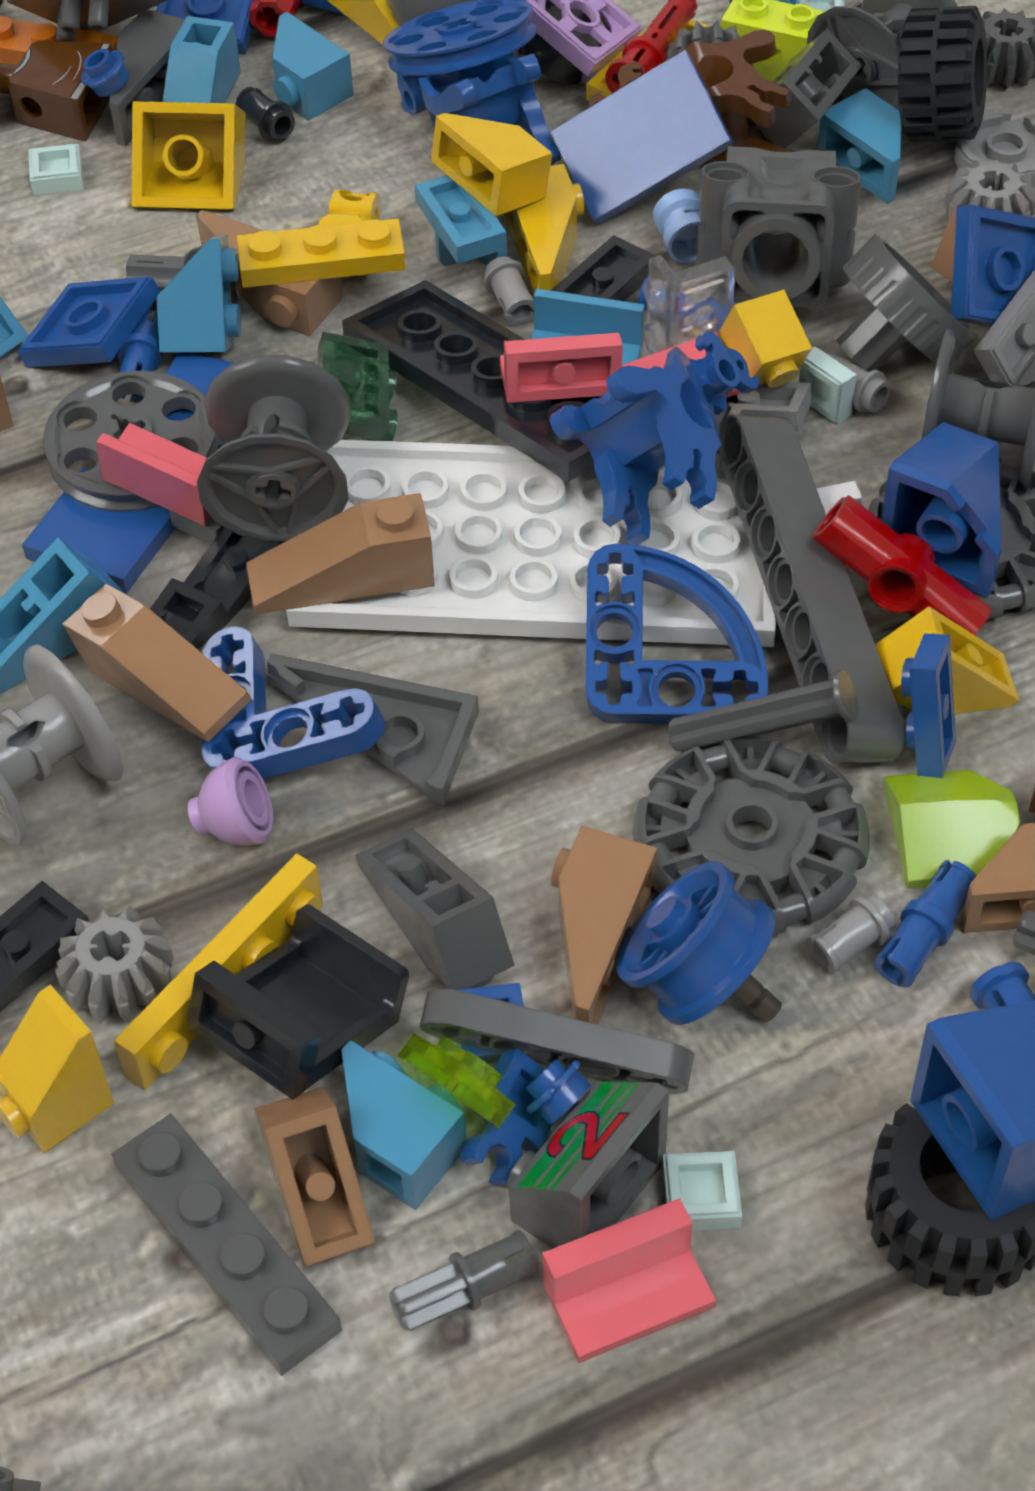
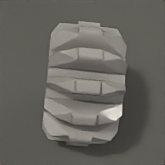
(993, 188)
(114, 964)

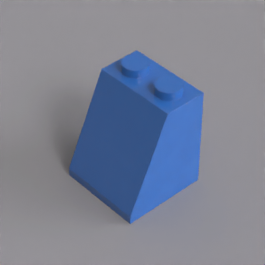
(980, 1100)

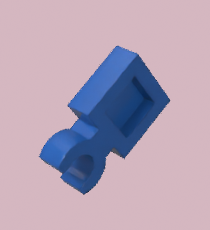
(519, 1127)

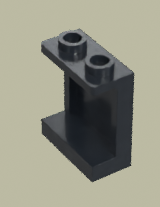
(299, 1003)

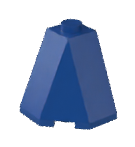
(951, 499)

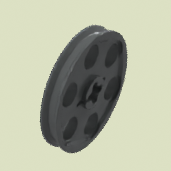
(97, 402)

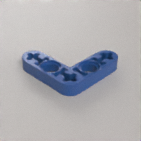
(258, 733)

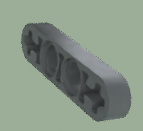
(549, 1036)

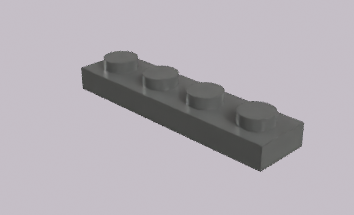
(227, 1244)

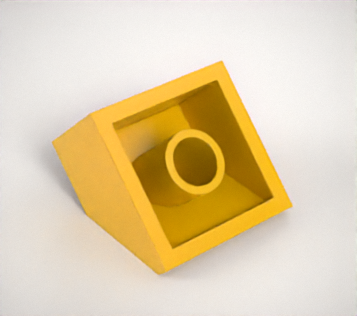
(187, 155)

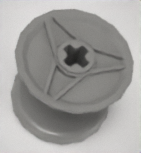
(48, 730)

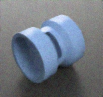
(678, 221)

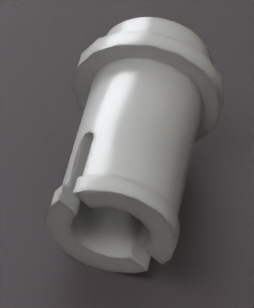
(506, 281)
(870, 387)
(862, 925)

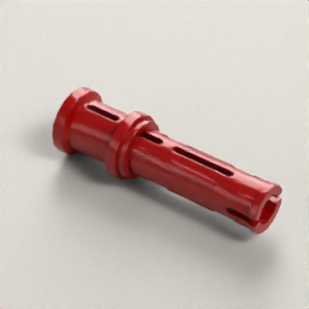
(653, 45)

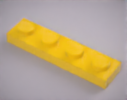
(159, 1034)

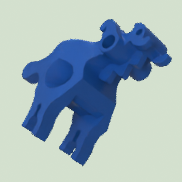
(490, 91)
(657, 423)

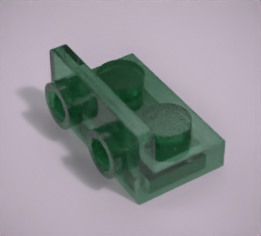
(367, 379)

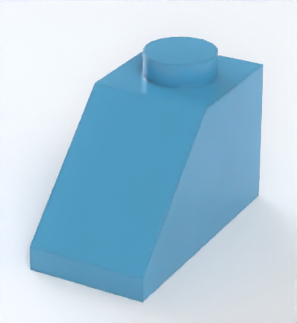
(309, 69)
(866, 139)

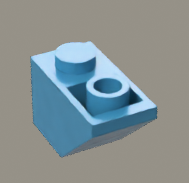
(202, 62)
(197, 305)
(400, 1128)

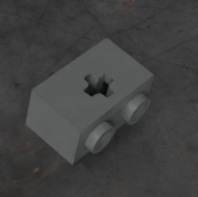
(815, 81)

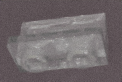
(686, 301)

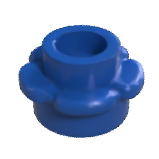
(105, 72)
(556, 1090)

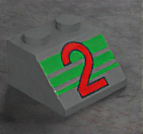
(591, 1163)

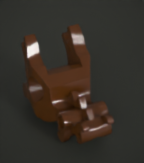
(734, 87)

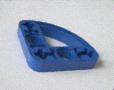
(647, 676)

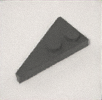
(423, 723)

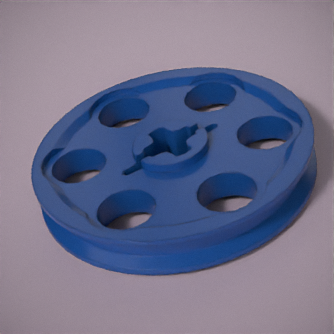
(459, 36)

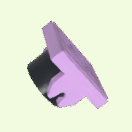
(573, 42)

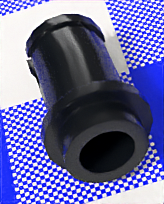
(272, 117)

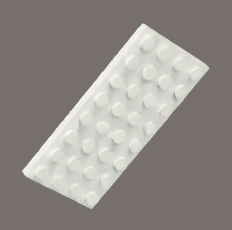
(519, 547)

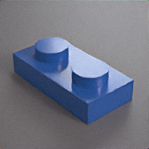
(932, 722)

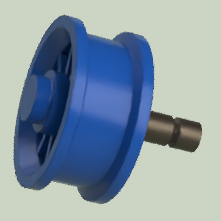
(700, 947)

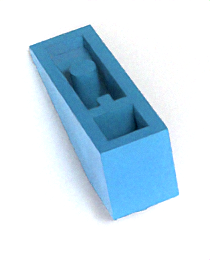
(40, 604)

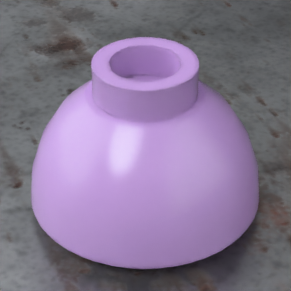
(233, 805)

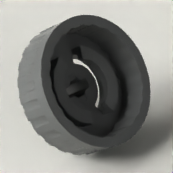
(900, 310)

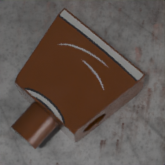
(50, 91)

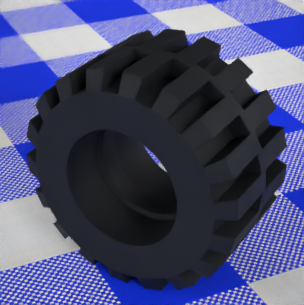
(942, 73)
(929, 1234)

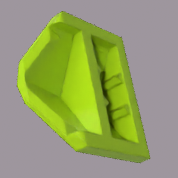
(948, 819)

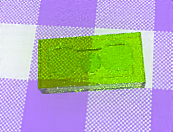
(459, 1074)

